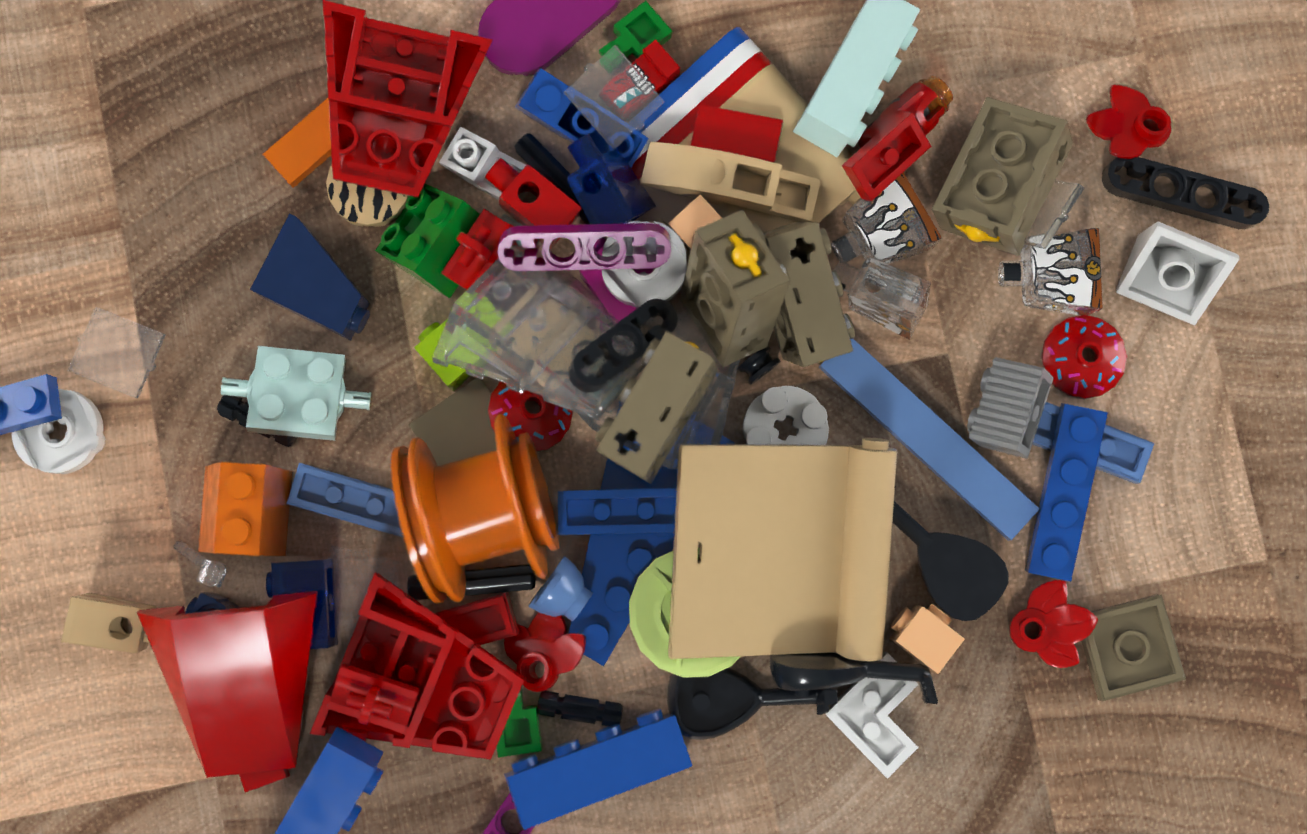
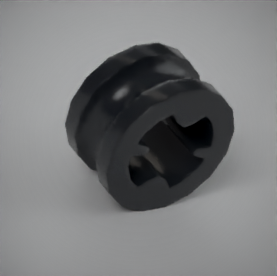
(758, 365)

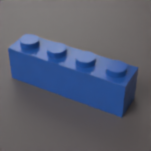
(597, 769)
(334, 786)

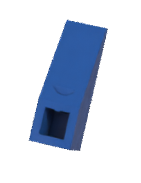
(551, 108)

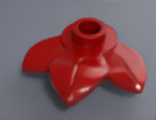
(1128, 123)
(1059, 625)
(546, 643)

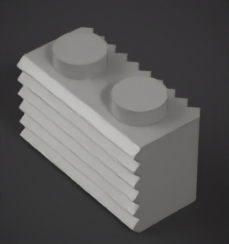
(1009, 407)

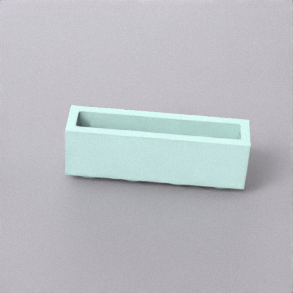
(855, 74)

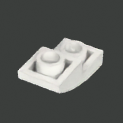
(473, 158)

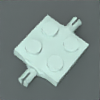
(296, 393)

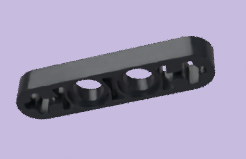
(1185, 185)

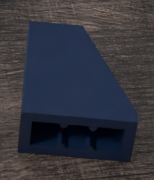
(310, 282)

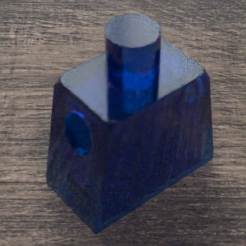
(606, 185)

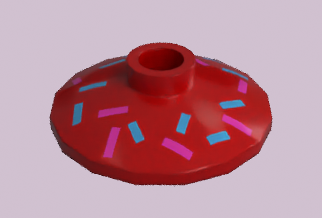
(1065, 362)
(544, 427)

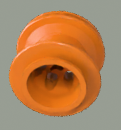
(472, 509)

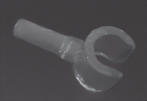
(211, 571)

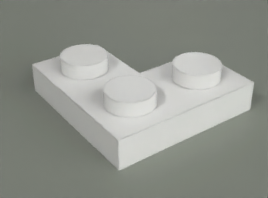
(865, 720)

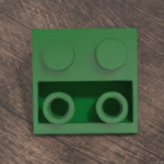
(426, 236)

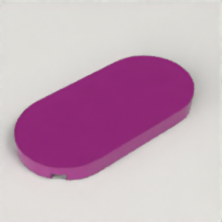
(537, 32)

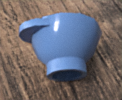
(562, 592)

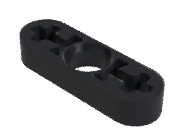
(618, 363)

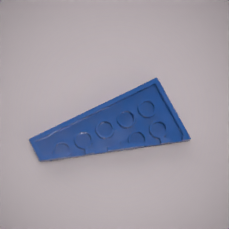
(615, 564)

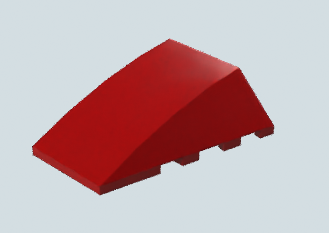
(392, 96)
(238, 679)
(462, 686)

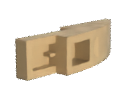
(730, 179)

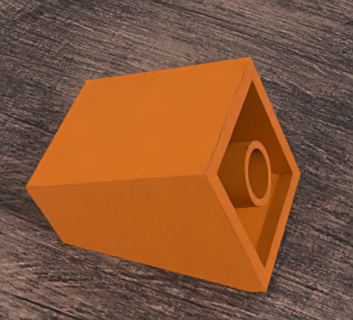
(245, 509)

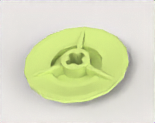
(651, 622)

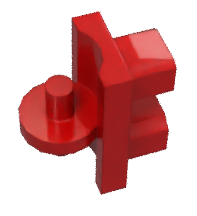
(476, 250)
(373, 698)

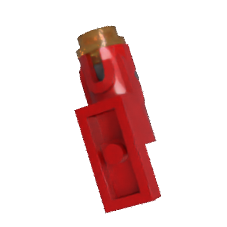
(897, 137)

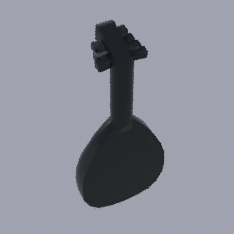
(958, 571)
(831, 670)
(727, 699)

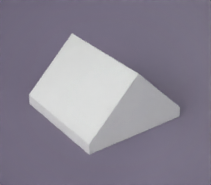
(1175, 272)

